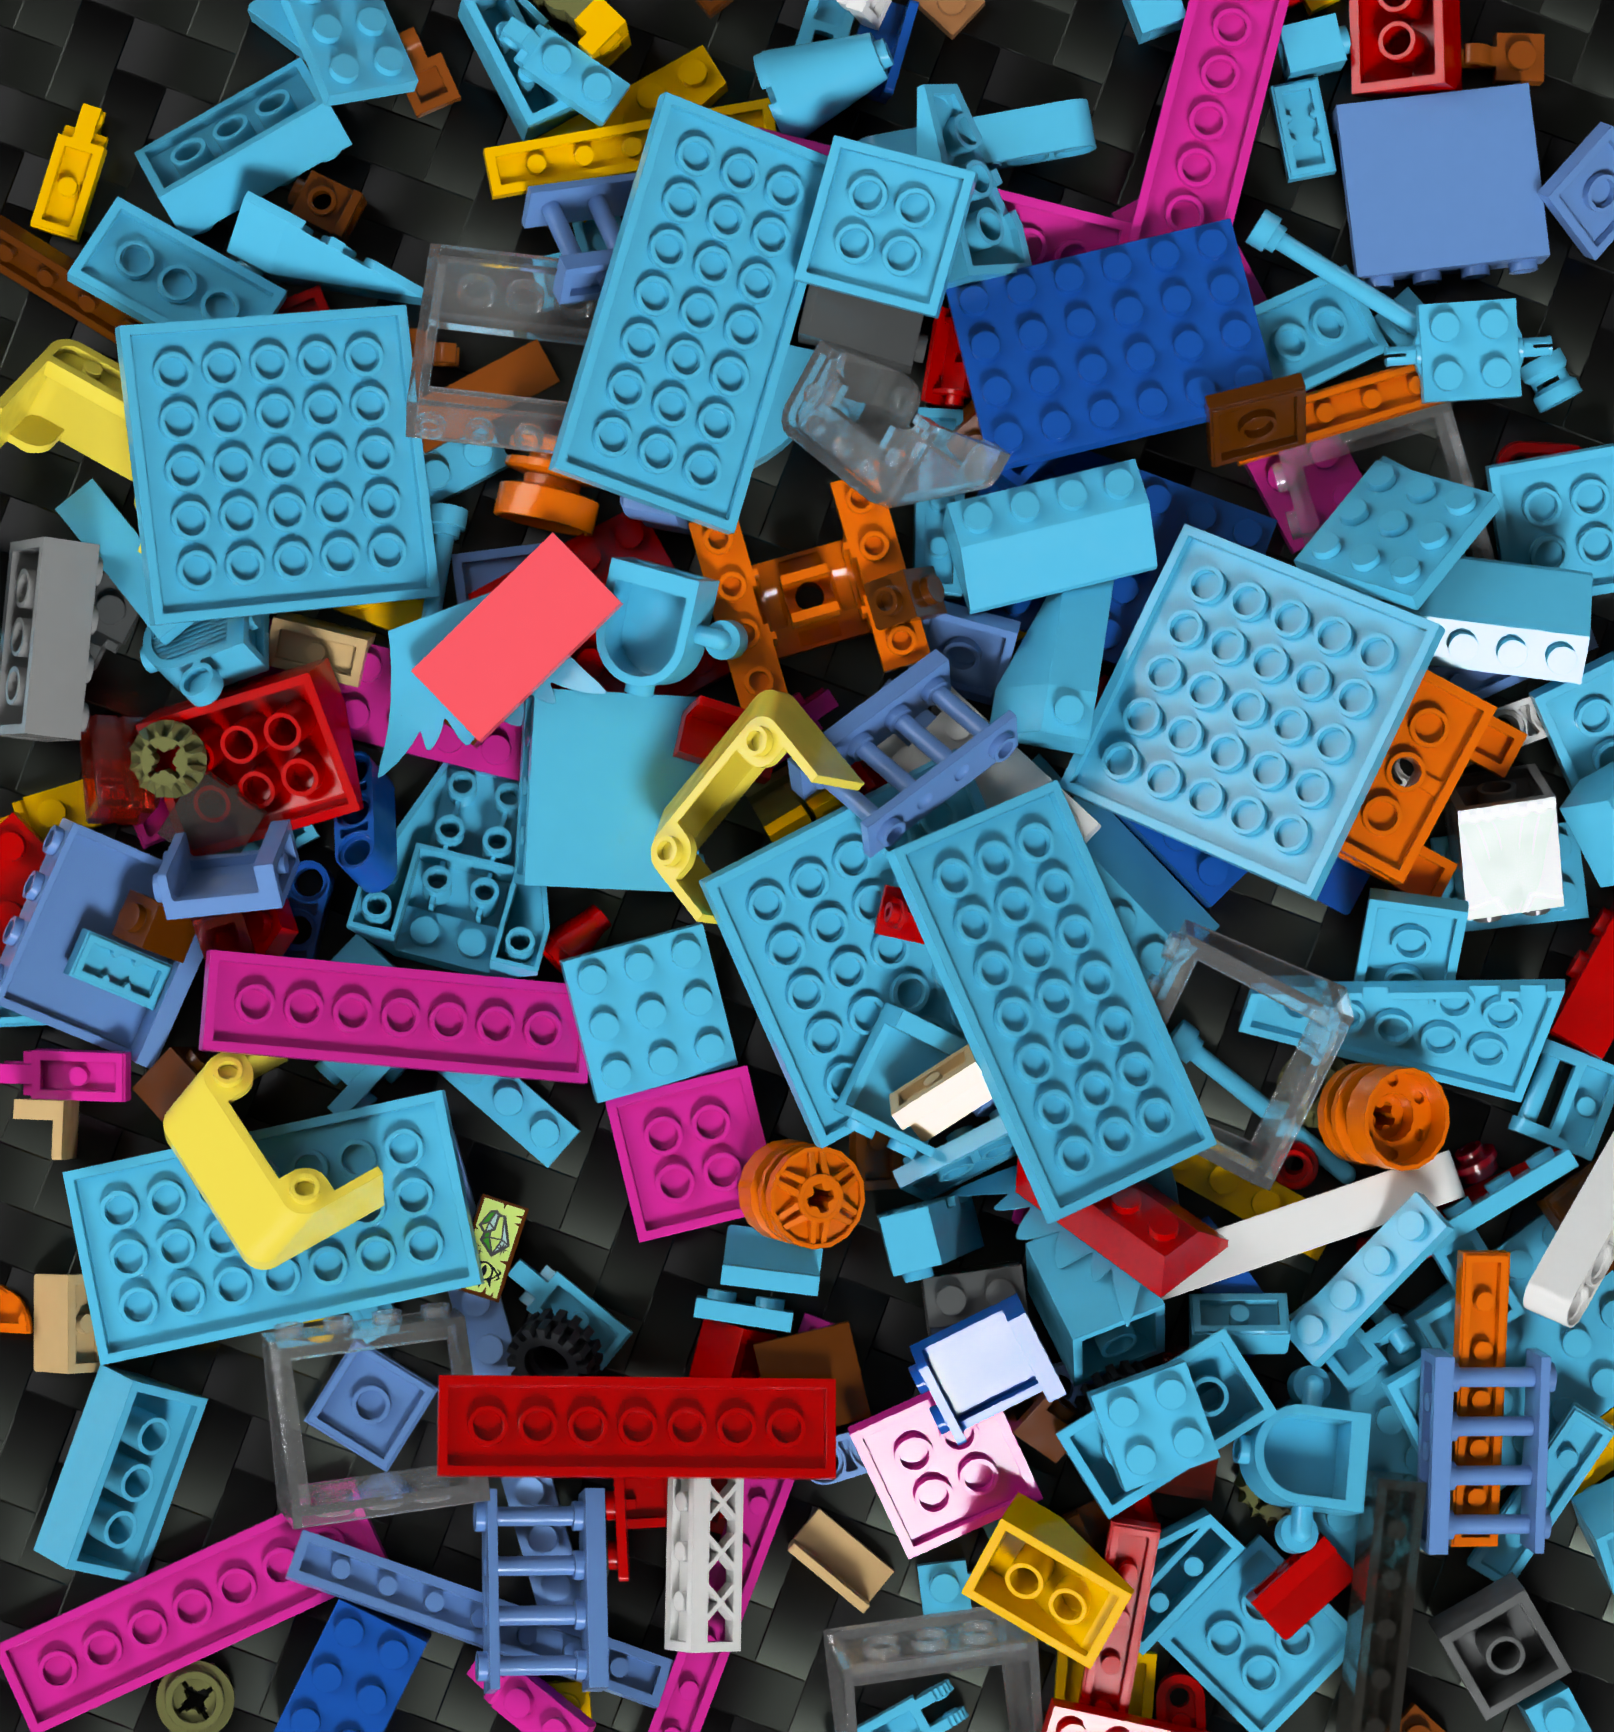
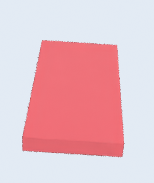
(517, 637)

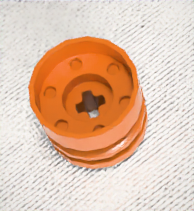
(545, 498)
(1383, 1116)
(782, 1178)

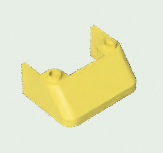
(72, 399)
(756, 741)
(260, 1213)

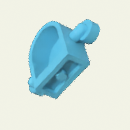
(662, 625)
(209, 655)
(1307, 1459)

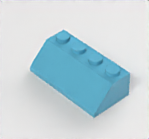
(241, 146)
(1051, 536)
(1512, 619)
(1140, 890)
(1230, 1401)
(120, 1475)

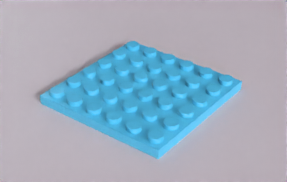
(276, 463)
(1252, 710)
(808, 954)

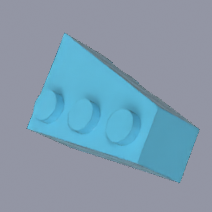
(527, 103)

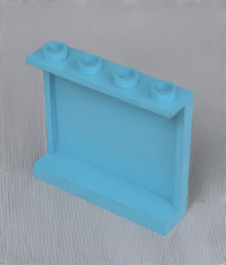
(596, 788)

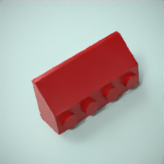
(1405, 47)
(1141, 1234)

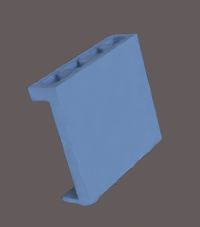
(1442, 185)
(79, 888)

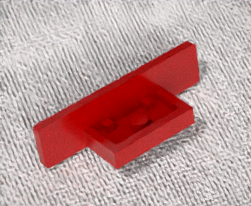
(633, 1505)

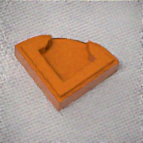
(14, 1313)

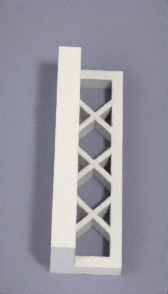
(690, 1562)

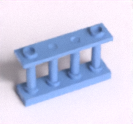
(556, 205)
(893, 712)
(1442, 1425)
(586, 1614)

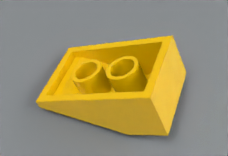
(1049, 1581)

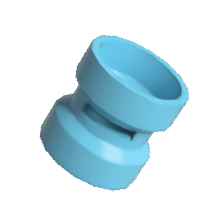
(1545, 370)

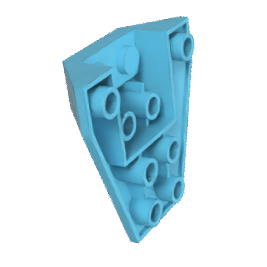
(456, 883)

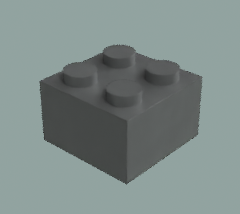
(1499, 1646)

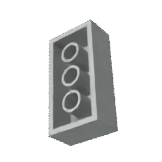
(48, 638)

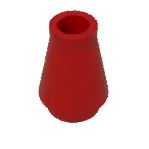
(575, 936)

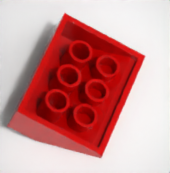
(279, 742)

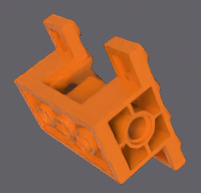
(765, 594)
(1439, 738)

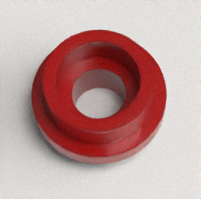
(1304, 1176)

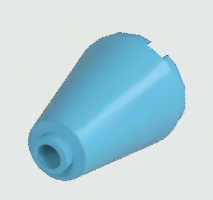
(820, 79)

